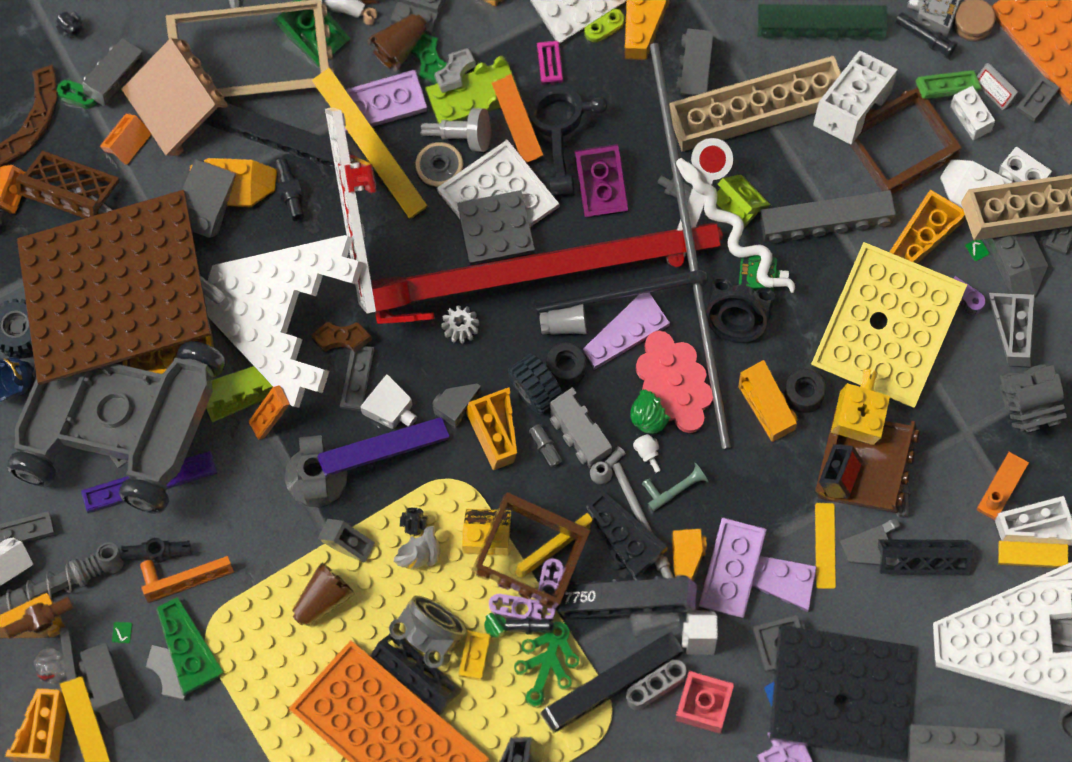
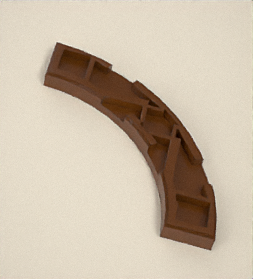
(37, 120)

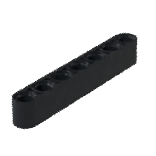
(273, 134)
(611, 682)

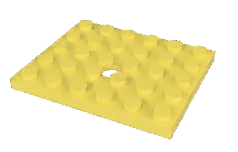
(918, 315)

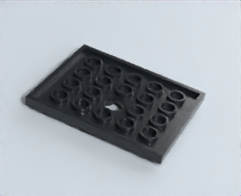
(869, 672)

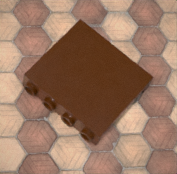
(883, 467)

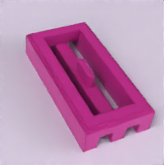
(551, 78)

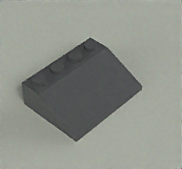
(955, 744)

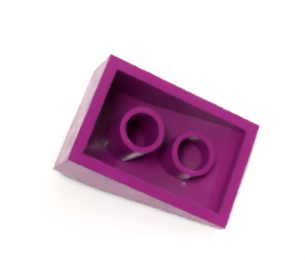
(601, 180)

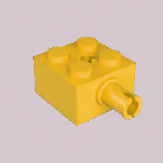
(861, 401)

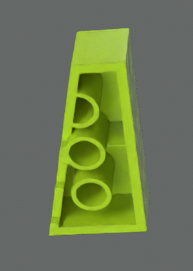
(237, 392)

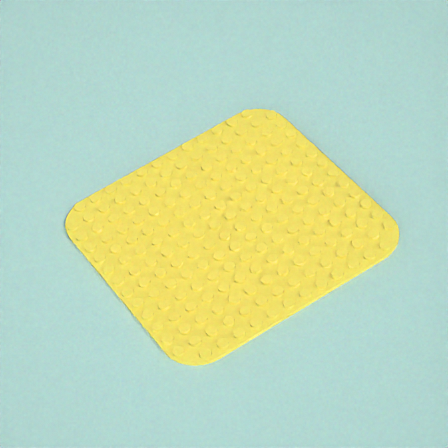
(274, 658)

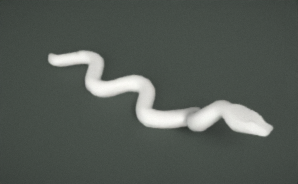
(693, 177)

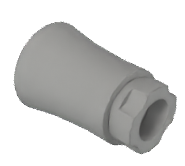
(564, 321)

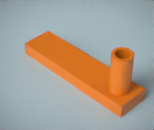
(158, 589)

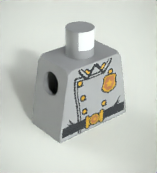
(935, 14)

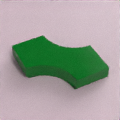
(428, 57)

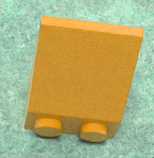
(688, 550)
(16, 614)

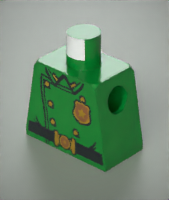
(749, 268)

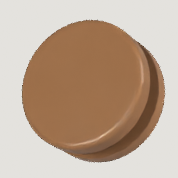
(974, 20)

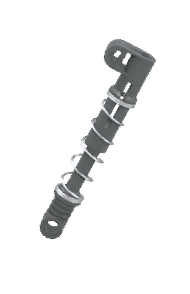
(106, 559)

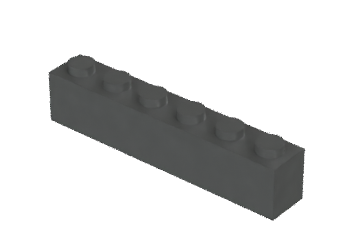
(827, 216)

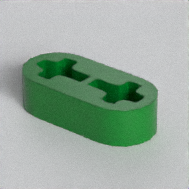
(72, 98)

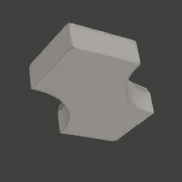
(452, 73)
(161, 663)

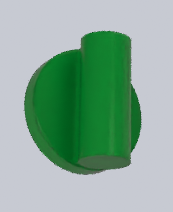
(495, 625)

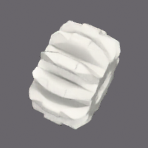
(455, 318)

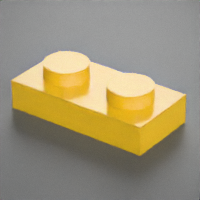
(474, 655)

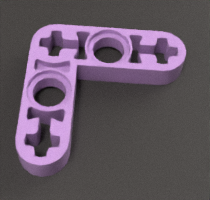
(533, 605)

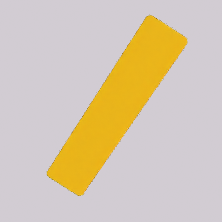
(825, 545)

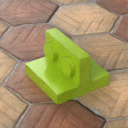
(740, 198)

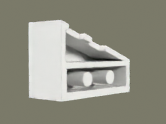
(1037, 523)

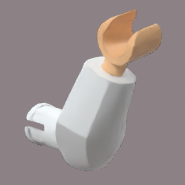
(353, 8)

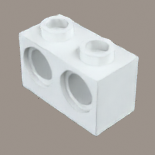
(972, 113)
(1028, 167)

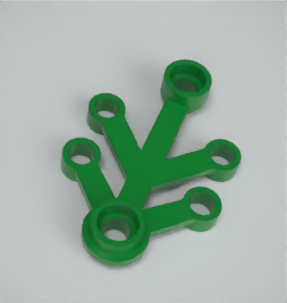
(547, 659)

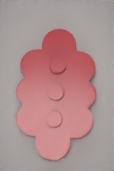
(676, 379)

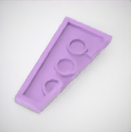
(626, 330)

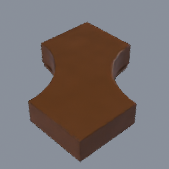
(333, 336)

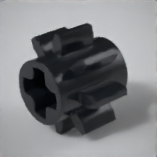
(69, 24)
(413, 521)

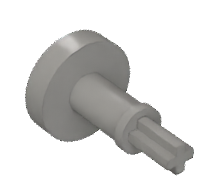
(475, 130)

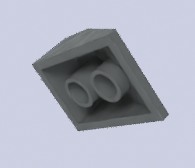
(207, 196)

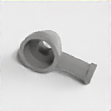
(605, 477)

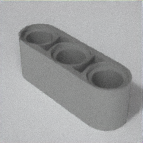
(650, 694)

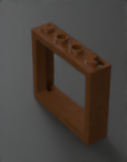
(921, 169)
(548, 519)

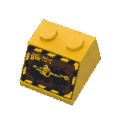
(476, 528)

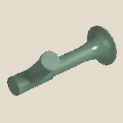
(660, 499)

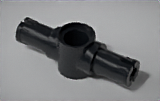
(289, 189)
(144, 550)

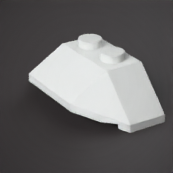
(966, 175)

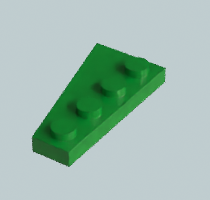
(189, 652)

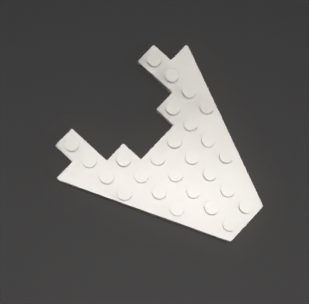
(261, 300)
(1010, 638)

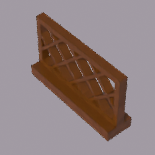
(59, 195)

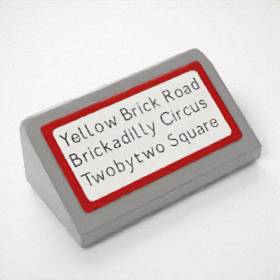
(997, 87)

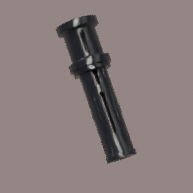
(934, 39)

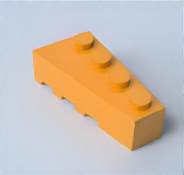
(928, 227)

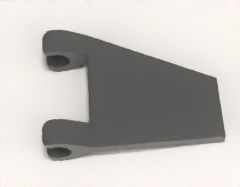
(864, 546)

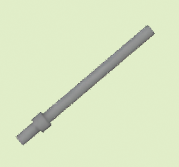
(662, 563)

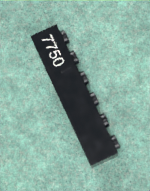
(628, 597)

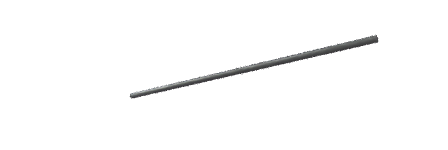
(690, 247)

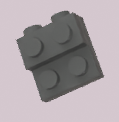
(426, 8)
(767, 639)

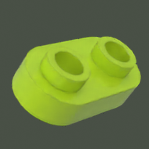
(605, 25)

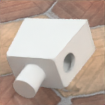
(389, 405)

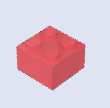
(704, 702)

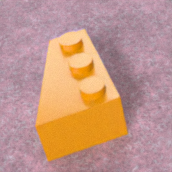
(642, 25)

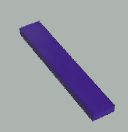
(383, 446)
(108, 493)

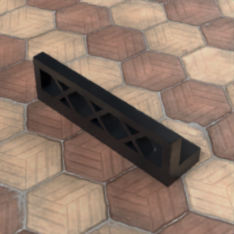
(924, 549)
(412, 674)

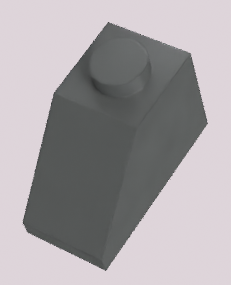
(454, 402)
(346, 539)

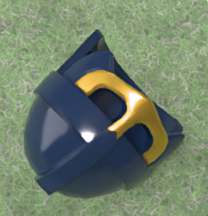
(14, 377)

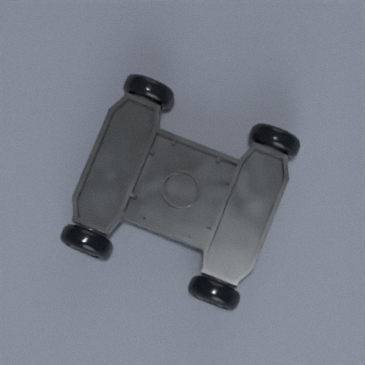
(122, 416)

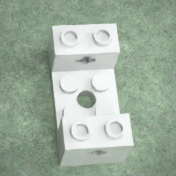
(852, 95)

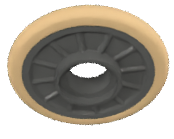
(435, 152)

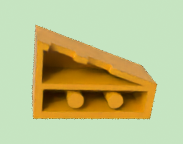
(767, 401)
(494, 427)
(42, 729)

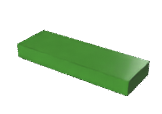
(947, 84)

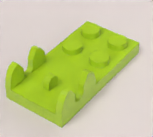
(474, 93)

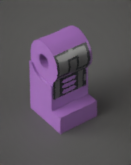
(972, 300)

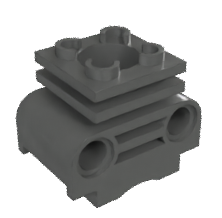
(1033, 397)

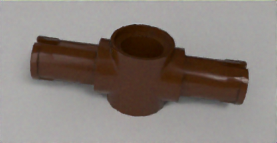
(38, 617)

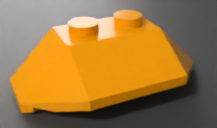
(251, 182)

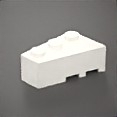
(12, 559)
(700, 632)

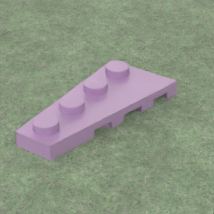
(785, 580)

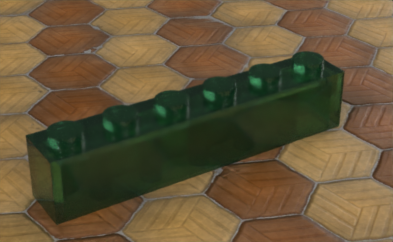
(821, 21)

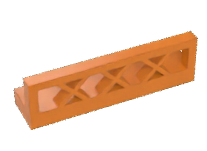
(517, 118)

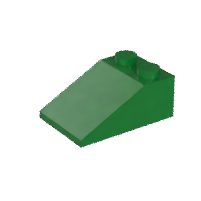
(301, 29)

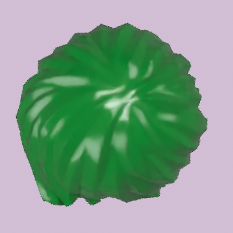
(648, 413)

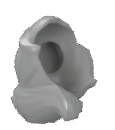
(419, 551)

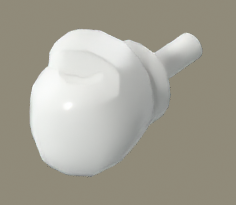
(647, 449)

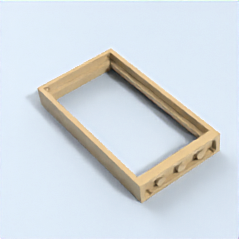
(322, 32)

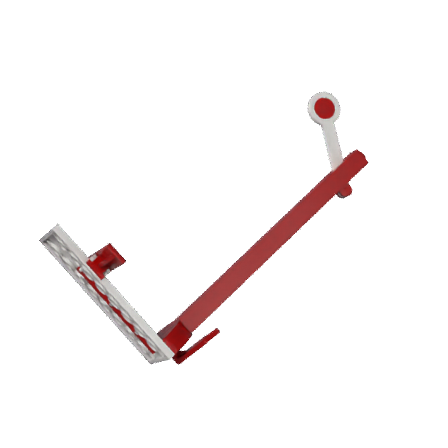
(710, 157)

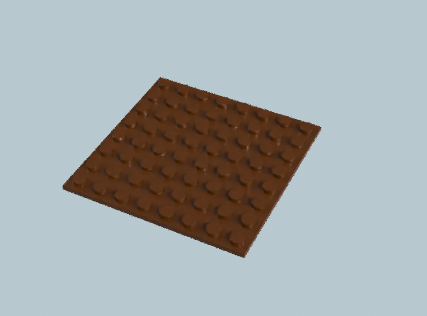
(112, 287)

